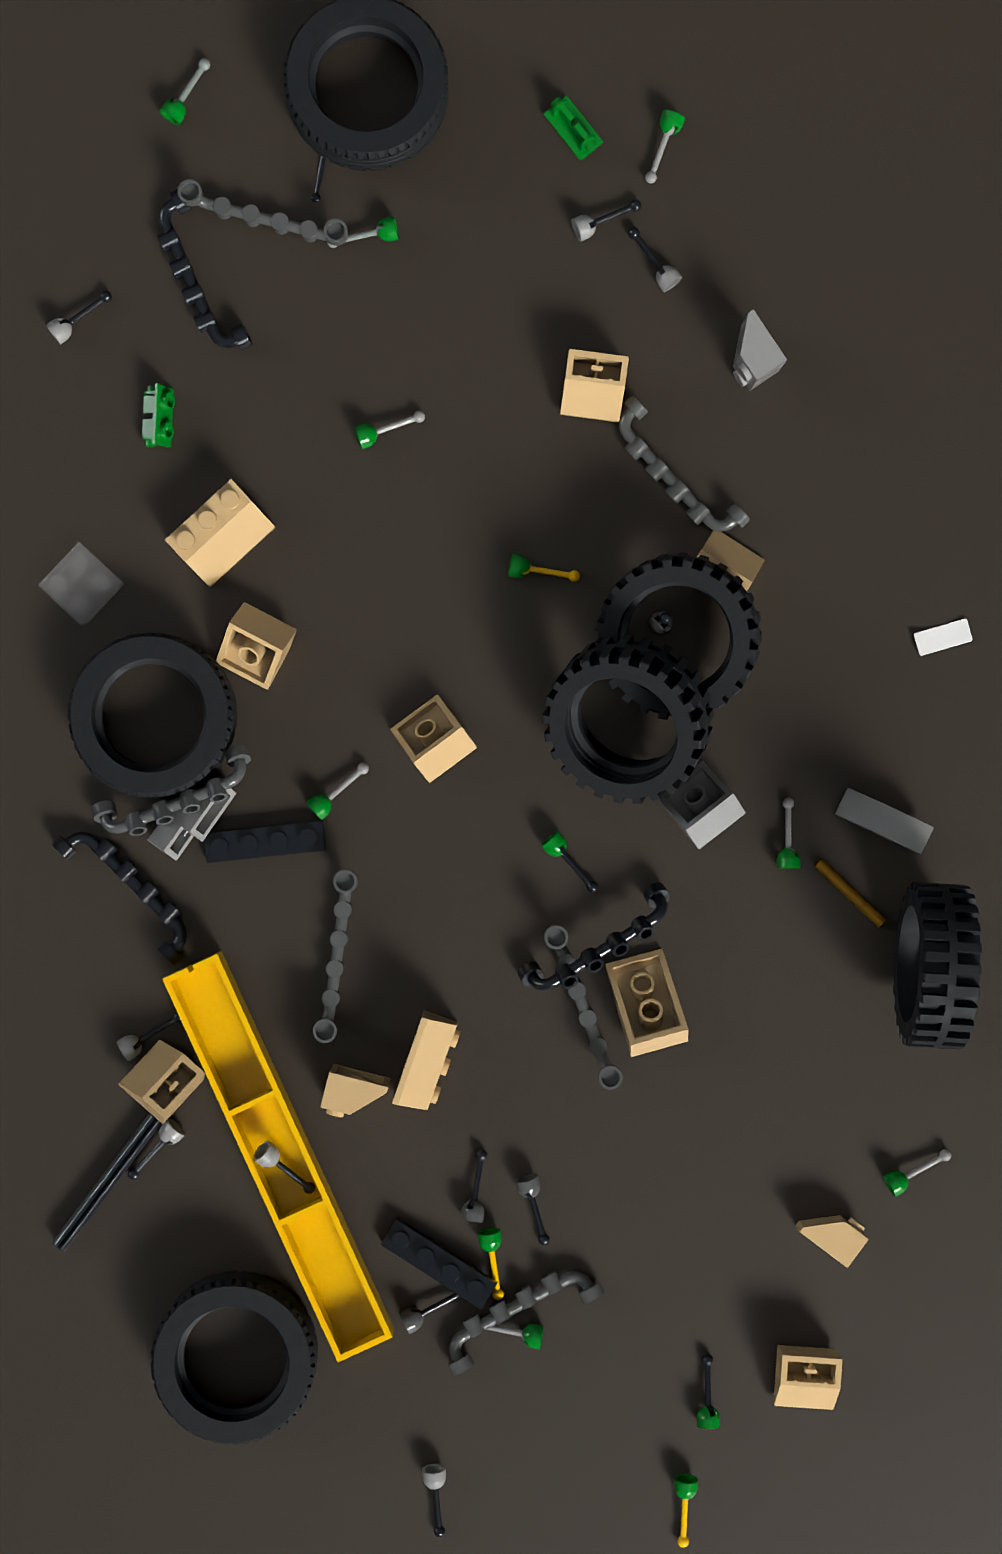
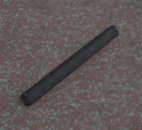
(106, 1182)

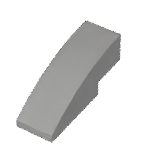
(884, 821)
(176, 836)

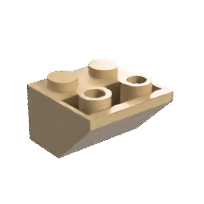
(594, 385)
(162, 1080)
(807, 1377)

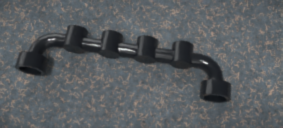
(193, 292)
(145, 891)
(591, 958)

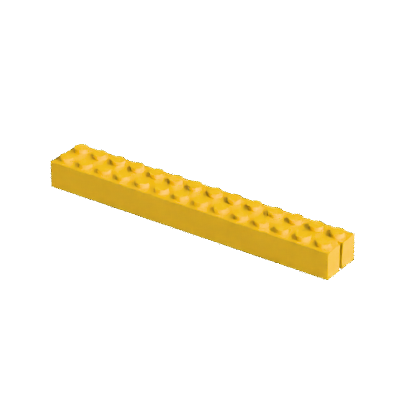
(262, 1111)

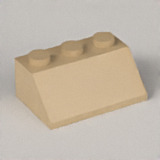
(220, 533)
(426, 1061)

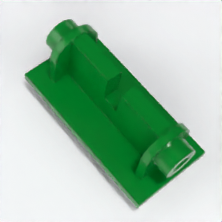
(572, 127)
(159, 402)

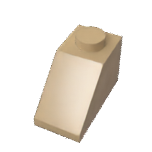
(835, 1236)

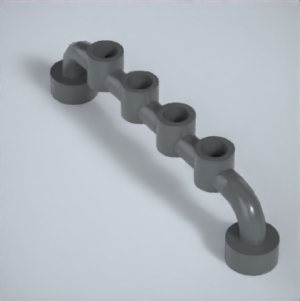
(334, 231)
(677, 490)
(188, 800)
(325, 1028)
(609, 1074)
(525, 1298)

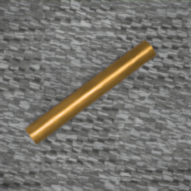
(849, 892)

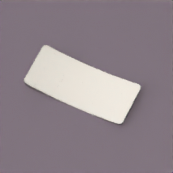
(943, 637)

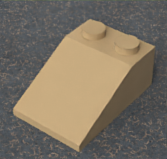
(647, 1002)

